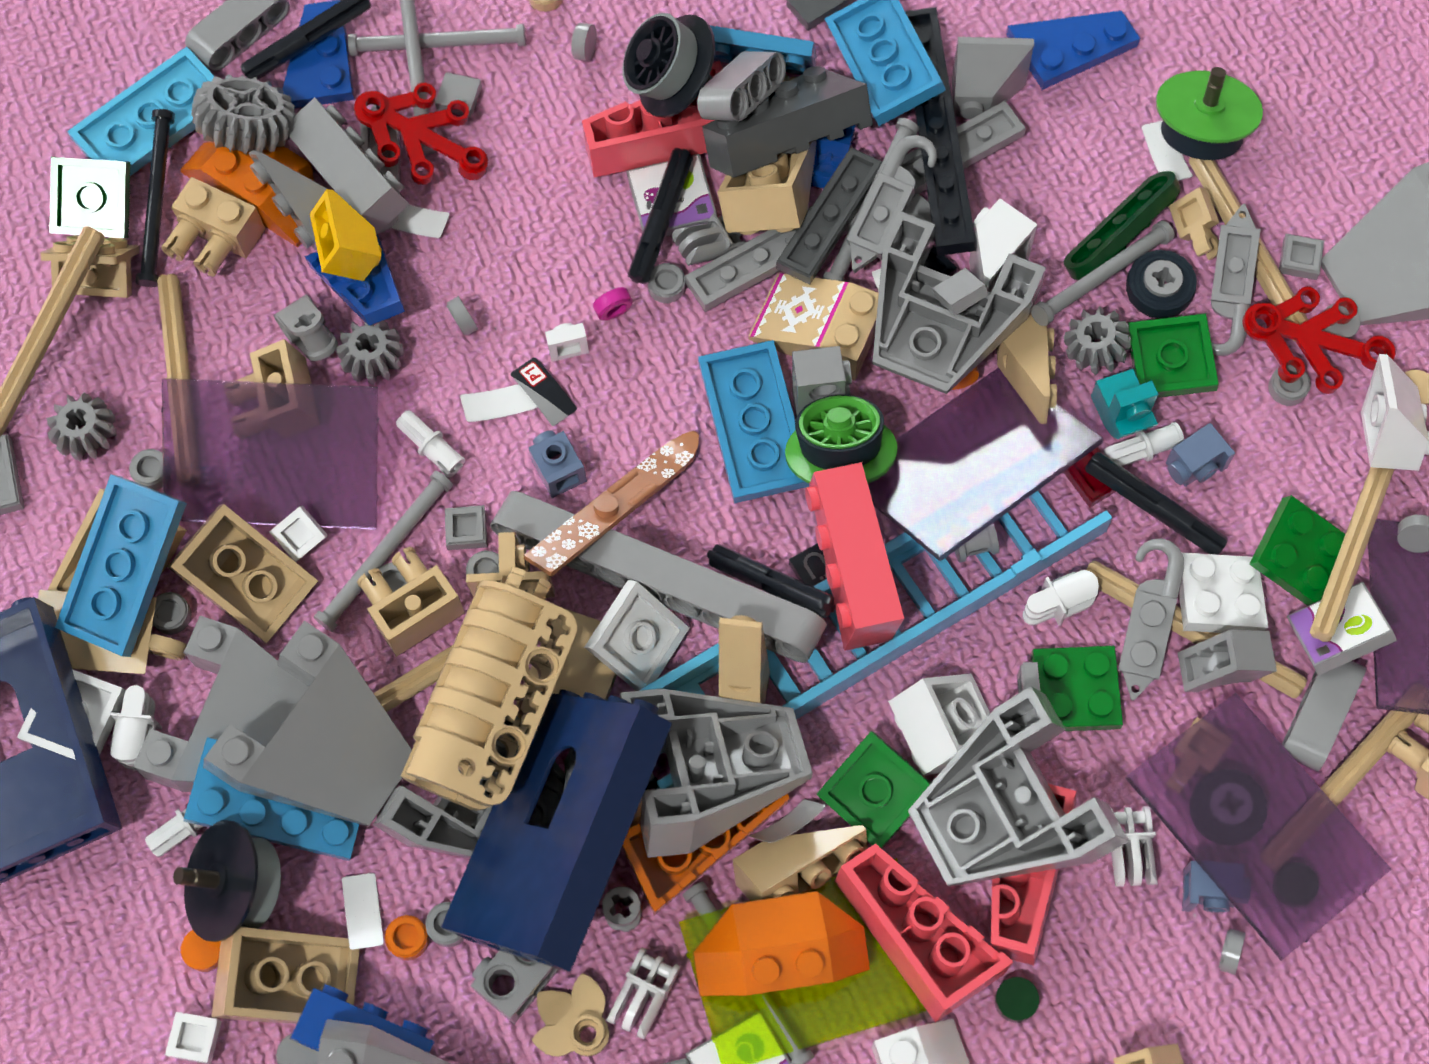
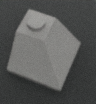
(988, 72)

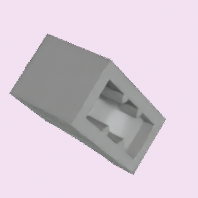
(1227, 659)

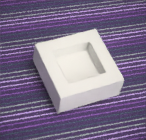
(567, 341)
(298, 533)
(193, 1038)

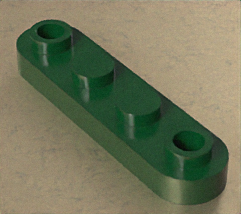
(1123, 224)

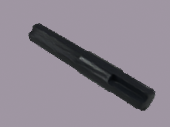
(303, 37)
(660, 216)
(1156, 504)
(771, 580)

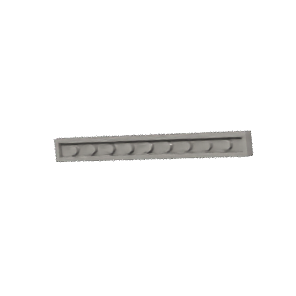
(758, 257)

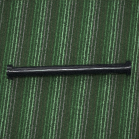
(163, 119)

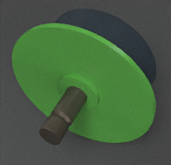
(1207, 113)
(838, 434)

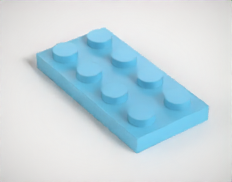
(124, 125)

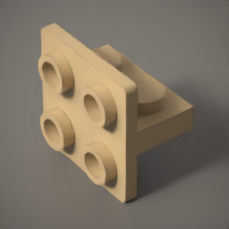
(108, 273)
(511, 555)

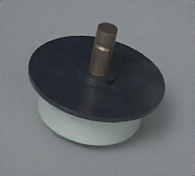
(669, 62)
(229, 881)

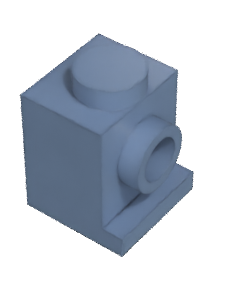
(1199, 456)
(561, 473)
(1200, 889)

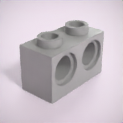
(818, 375)
(528, 981)

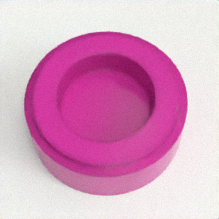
(612, 303)

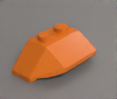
(233, 175)
(779, 946)

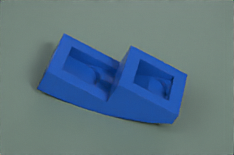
(829, 156)

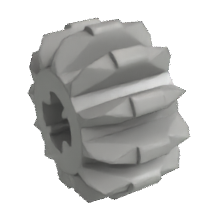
(1086, 351)
(357, 358)
(66, 426)

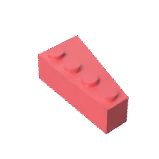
(634, 138)
(854, 556)
(1023, 903)
(919, 934)

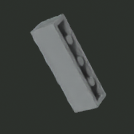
(345, 165)

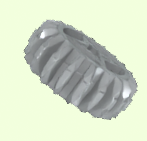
(243, 114)

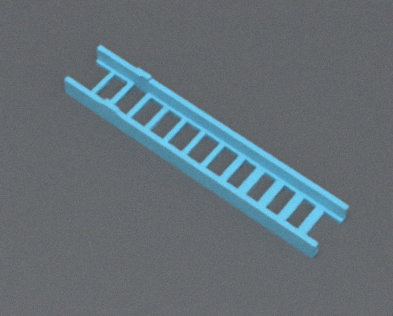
(899, 550)

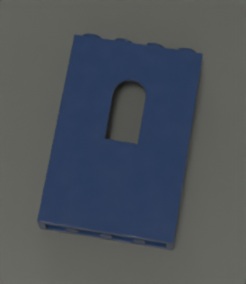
(46, 797)
(540, 886)

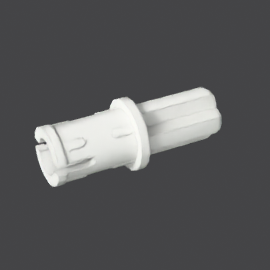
(431, 444)
(1145, 445)
(171, 834)

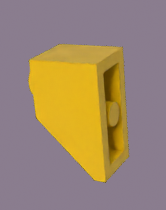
(344, 238)

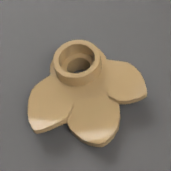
(568, 1015)

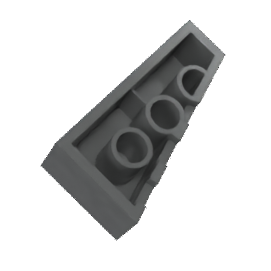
(787, 120)

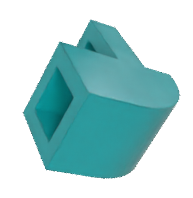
(1125, 404)

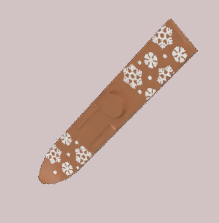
(613, 504)

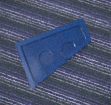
(1074, 44)
(323, 68)
(370, 299)

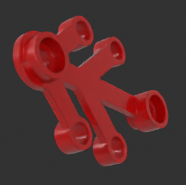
(417, 130)
(1311, 337)

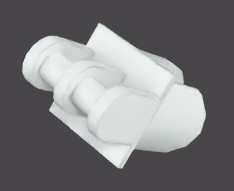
(1061, 598)
(132, 726)
(1132, 849)
(644, 990)

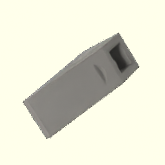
(293, 192)

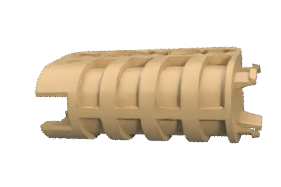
(479, 693)

